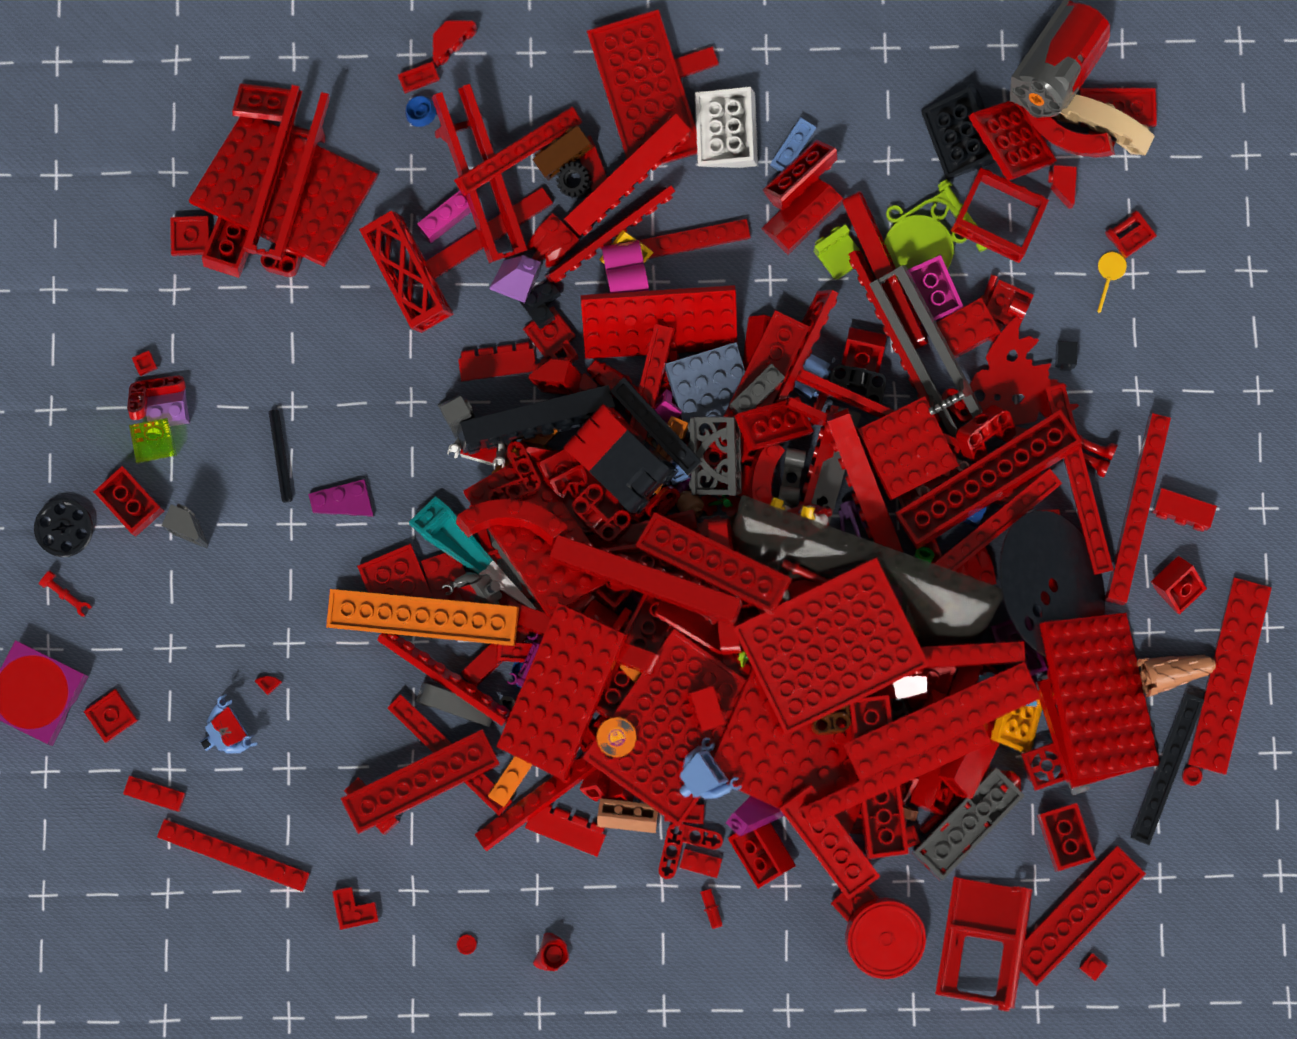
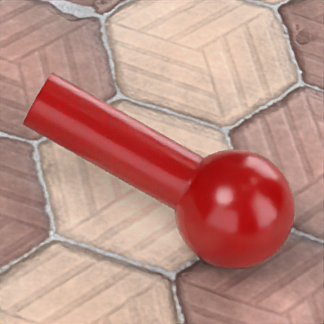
(989, 289)

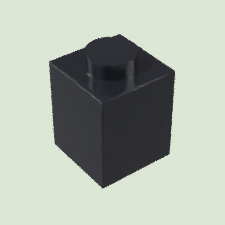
(1066, 355)

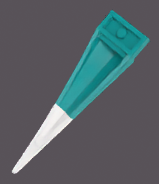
(439, 527)

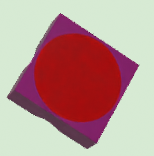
(37, 692)

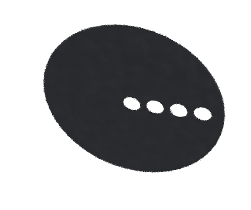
(1033, 552)

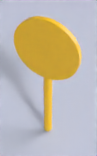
(1112, 267)

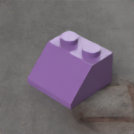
(169, 406)

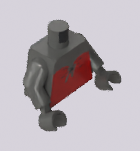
(476, 588)

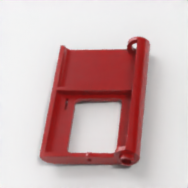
(990, 914)

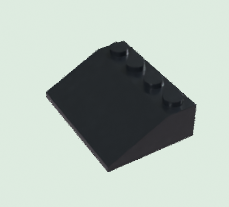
(953, 135)

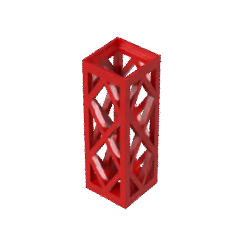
(440, 308)

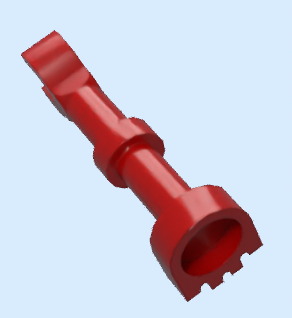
(47, 581)

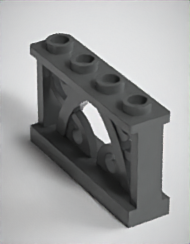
(733, 449)

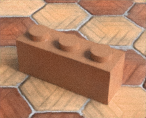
(627, 816)

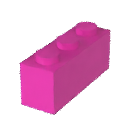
(444, 217)

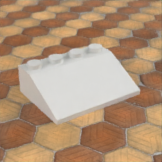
(726, 128)

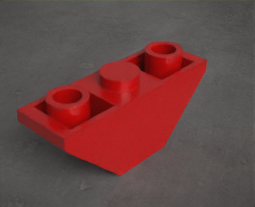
(449, 39)

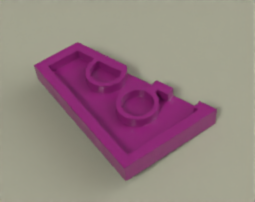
(344, 499)

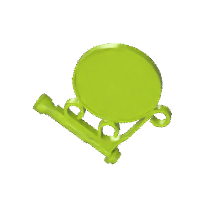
(924, 237)

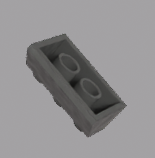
(183, 524)

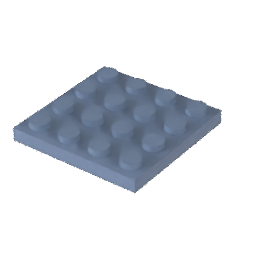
(705, 382)

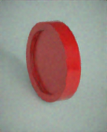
(466, 944)

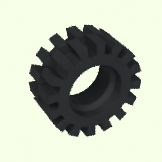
(564, 176)

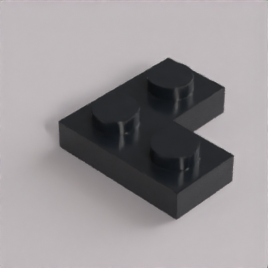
(536, 303)

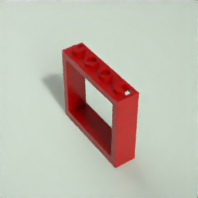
(987, 238)

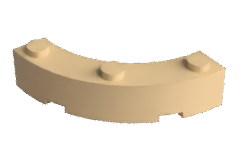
(1106, 119)

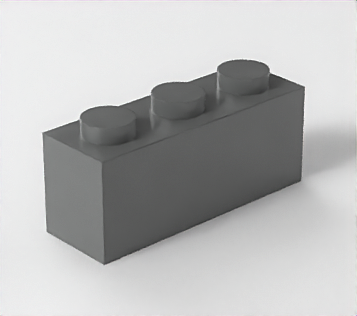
(757, 390)

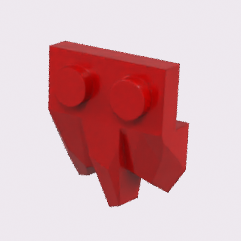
(552, 241)
(563, 473)
(979, 567)

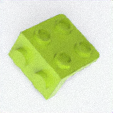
(834, 251)

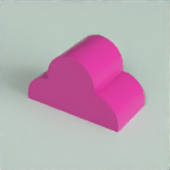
(625, 267)

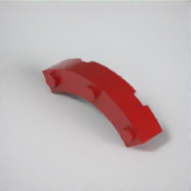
(1075, 143)
(762, 472)
(512, 513)

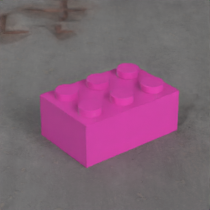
(936, 287)

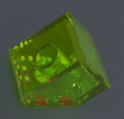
(152, 440)

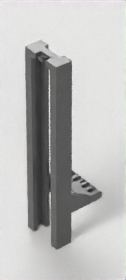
(937, 404)

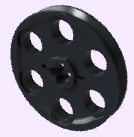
(70, 533)

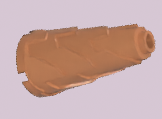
(1169, 672)

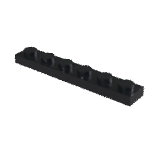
(656, 426)

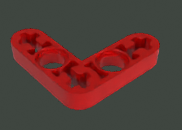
(141, 390)
(521, 483)
(684, 838)

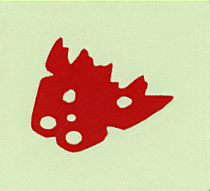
(1015, 378)

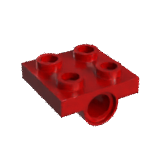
(1008, 303)

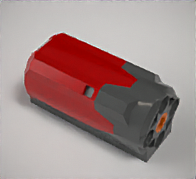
(1060, 59)

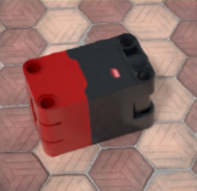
(620, 459)

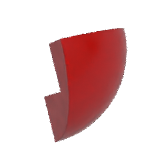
(601, 786)

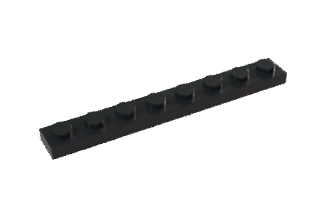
(1167, 769)

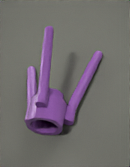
(850, 511)

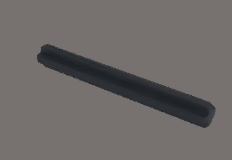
(280, 456)

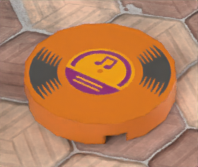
(616, 737)

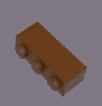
(562, 151)

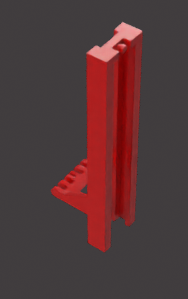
(448, 134)
(313, 135)
(827, 389)

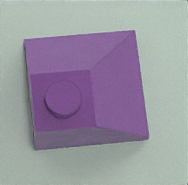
(516, 277)

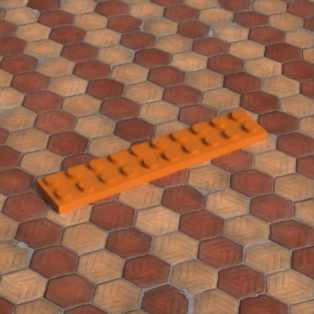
(422, 617)

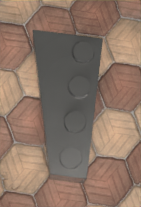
(455, 411)

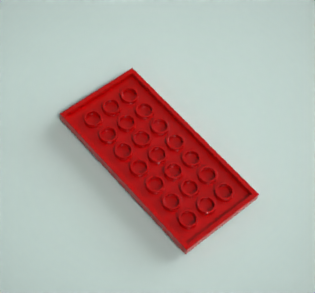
(641, 81)
(625, 321)
(530, 553)
(561, 691)

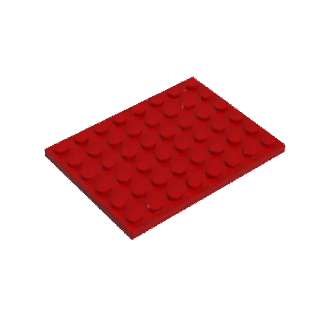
(329, 198)
(831, 646)
(1099, 695)
(666, 725)
(778, 764)

